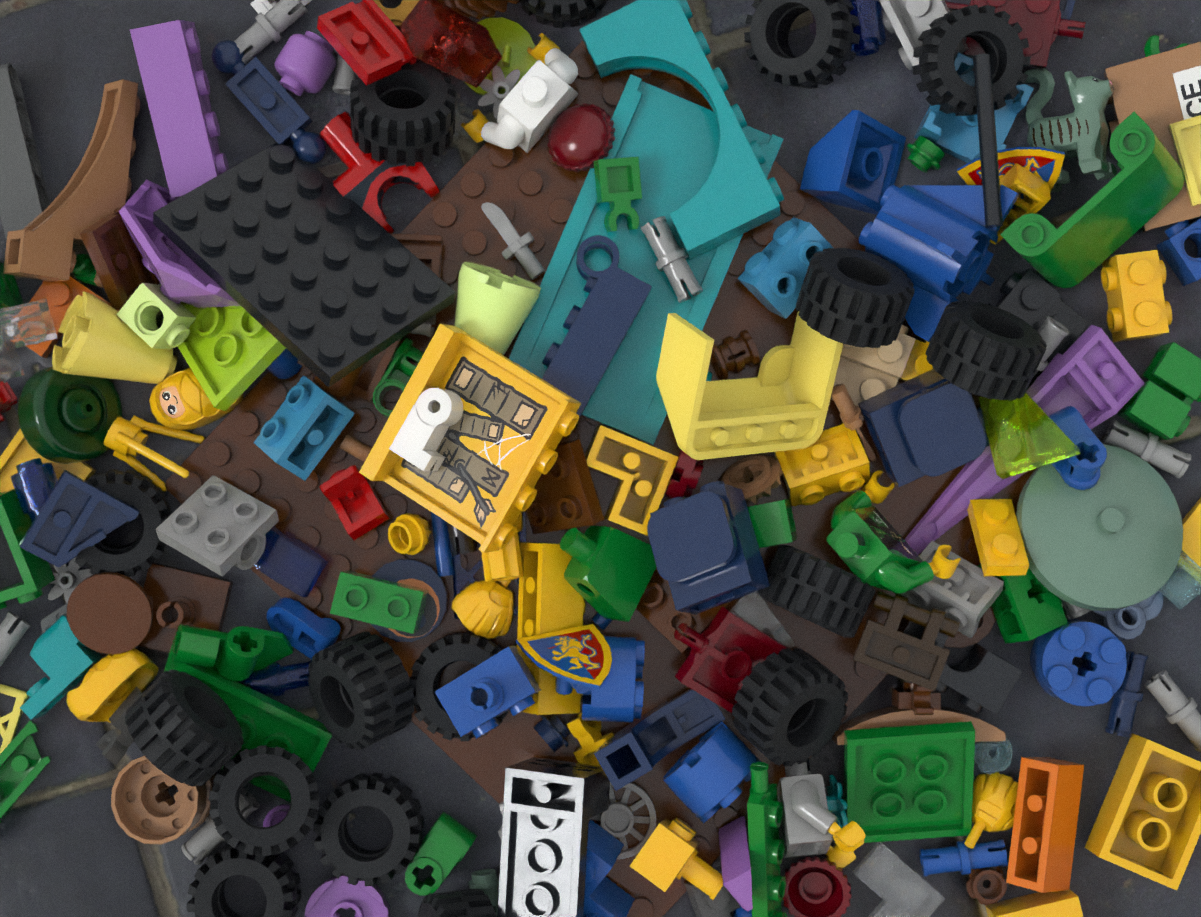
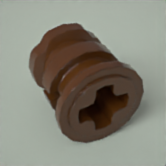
(734, 354)

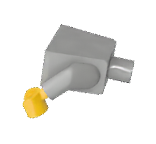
(809, 824)

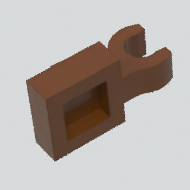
(915, 697)

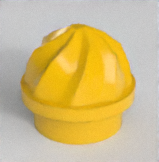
(409, 534)

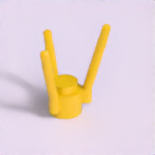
(128, 439)

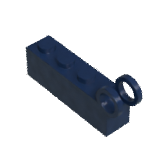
(596, 327)

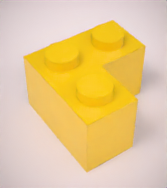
(641, 474)

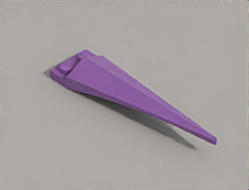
(1087, 377)

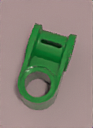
(397, 374)
(442, 850)

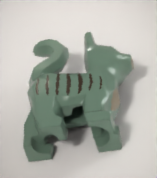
(1077, 133)

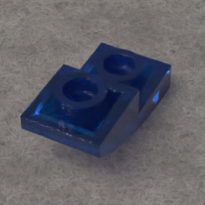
(290, 562)

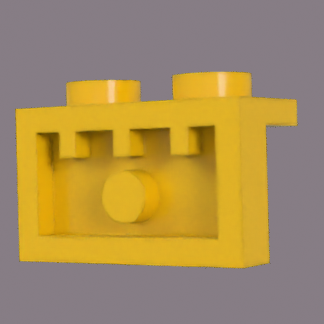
(826, 467)

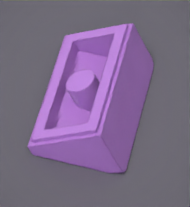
(736, 862)

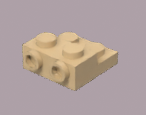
(873, 370)

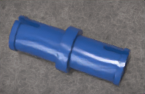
(963, 858)

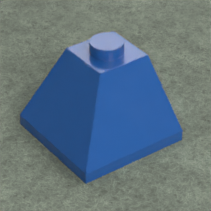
(854, 163)

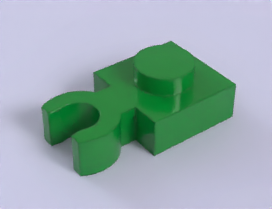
(618, 184)

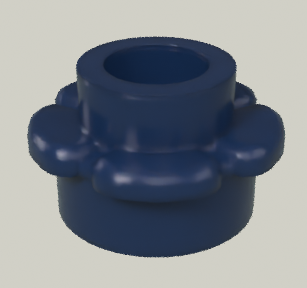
(552, 732)

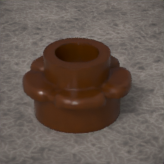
(989, 894)

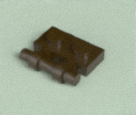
(903, 654)

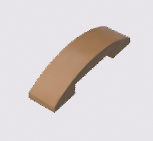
(905, 717)

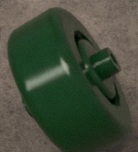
(67, 415)

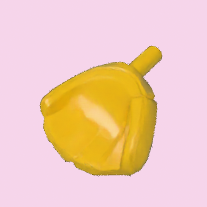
(485, 608)
(992, 805)

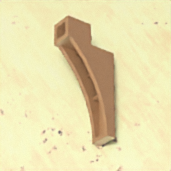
(95, 190)

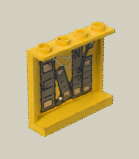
(492, 451)

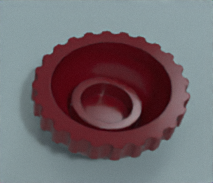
(581, 137)
(816, 889)

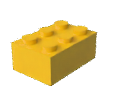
(1150, 813)

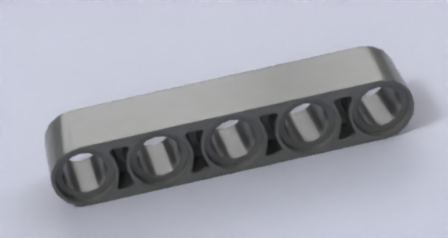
(21, 176)

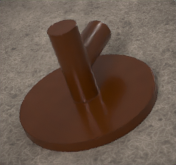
(110, 613)

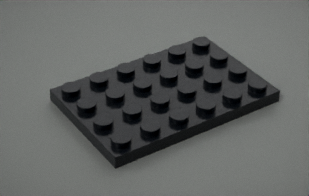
(304, 261)

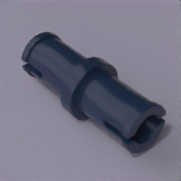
(1126, 698)

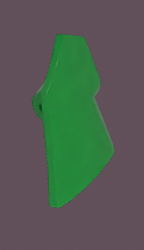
(229, 653)

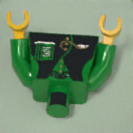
(876, 549)

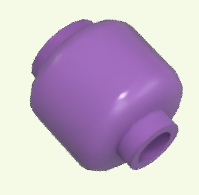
(305, 63)

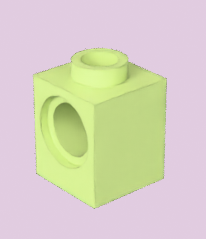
(141, 314)

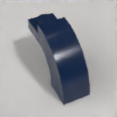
(655, 735)

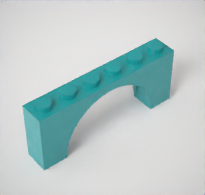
(661, 39)

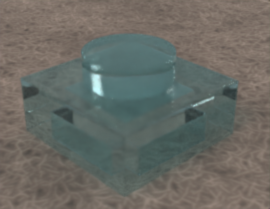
(1184, 582)

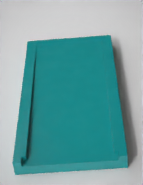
(676, 155)

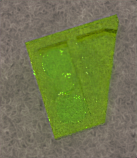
(1023, 436)

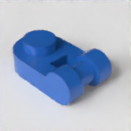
(302, 627)

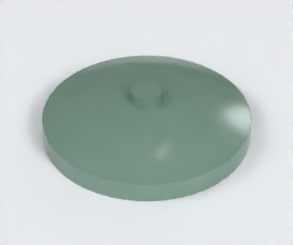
(1102, 542)

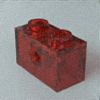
(450, 42)

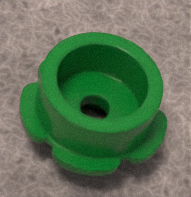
(925, 154)

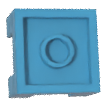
(959, 134)

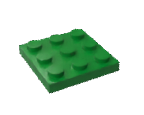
(910, 780)

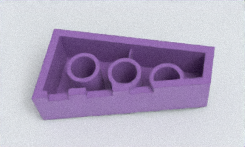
(179, 104)

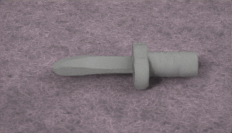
(516, 245)

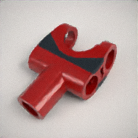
(366, 178)

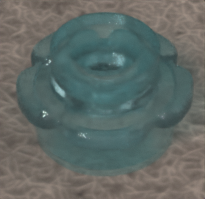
(999, 762)

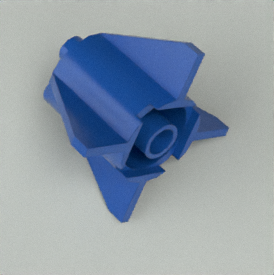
(937, 241)

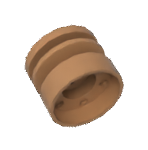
(148, 811)

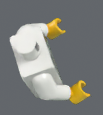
(532, 102)

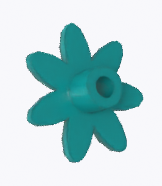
(835, 803)

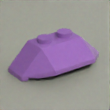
(176, 272)

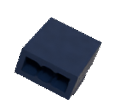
(924, 427)
(707, 548)

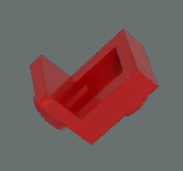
(354, 501)

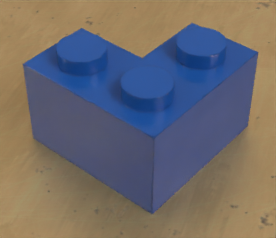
(602, 895)

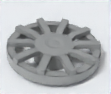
(620, 819)

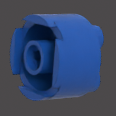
(1101, 669)
(620, 695)
(711, 772)

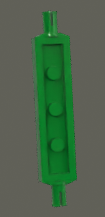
(765, 847)

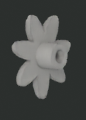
(493, 88)
(74, 575)

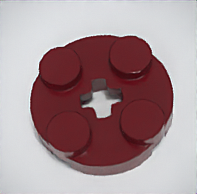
(684, 477)

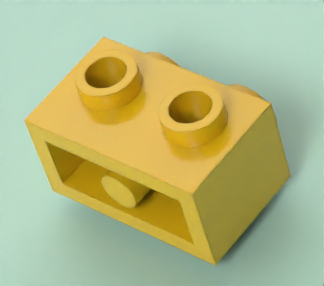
(1136, 296)

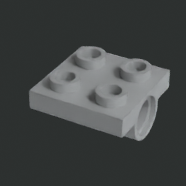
(219, 527)

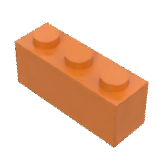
(1045, 824)

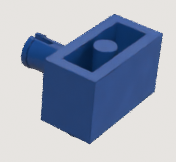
(488, 692)

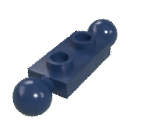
(268, 102)

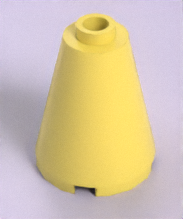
(106, 347)

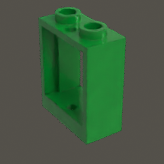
(33, 569)

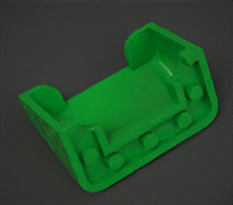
(1107, 220)

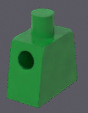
(773, 523)
(608, 569)

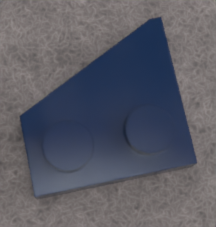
(74, 519)

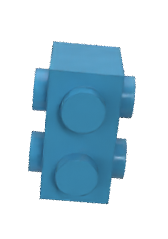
(780, 269)
(303, 428)

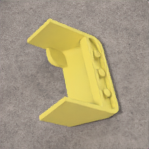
(746, 416)

